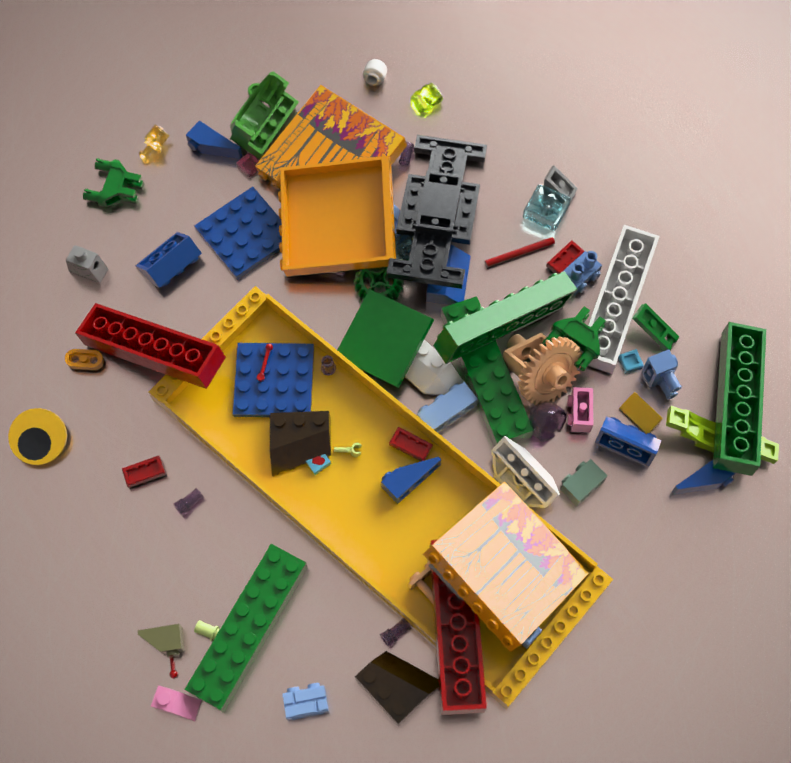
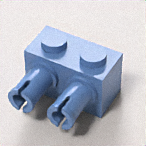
(584, 270)
(660, 371)

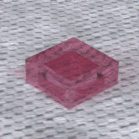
(247, 164)

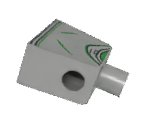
(82, 263)

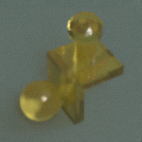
(154, 139)

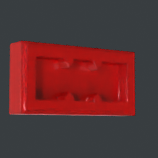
(565, 257)
(410, 444)
(143, 471)

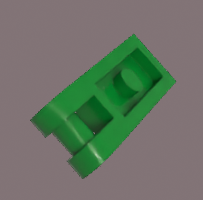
(655, 327)

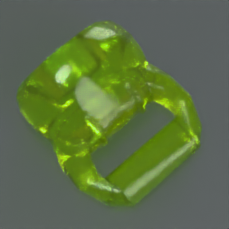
(430, 95)

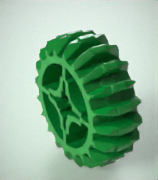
(375, 277)

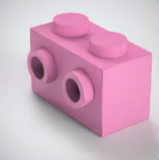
(581, 410)

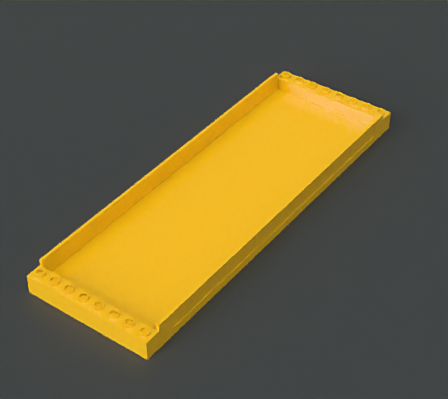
(345, 502)

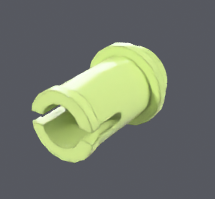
(206, 630)

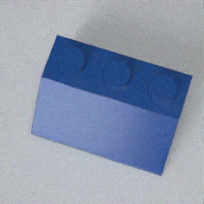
(169, 259)
(451, 295)
(628, 441)

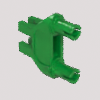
(116, 184)
(581, 334)

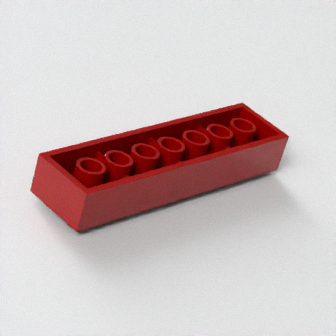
(151, 345)
(457, 652)

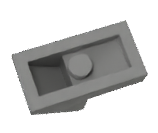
(559, 182)

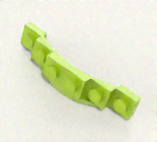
(703, 432)

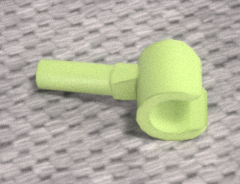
(349, 449)

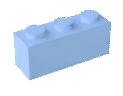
(448, 407)

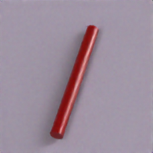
(518, 252)

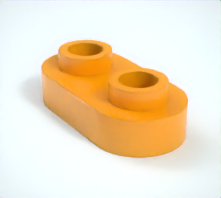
(85, 359)

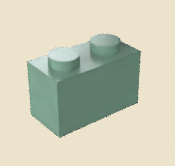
(583, 482)

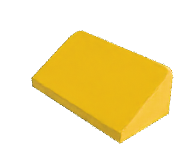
(641, 413)

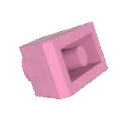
(176, 703)

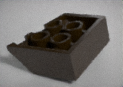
(298, 438)
(396, 685)

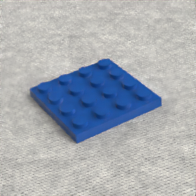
(242, 232)
(286, 380)

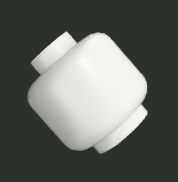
(375, 72)

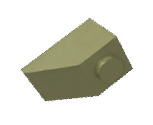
(165, 639)

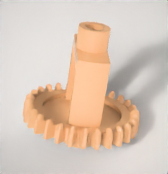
(548, 370)

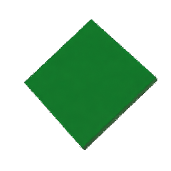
(385, 337)

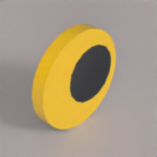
(37, 436)

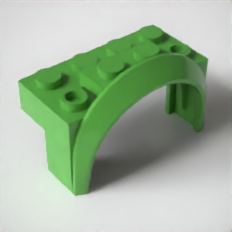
(247, 123)

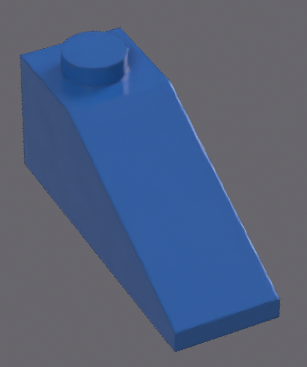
(211, 142)
(407, 478)
(704, 479)

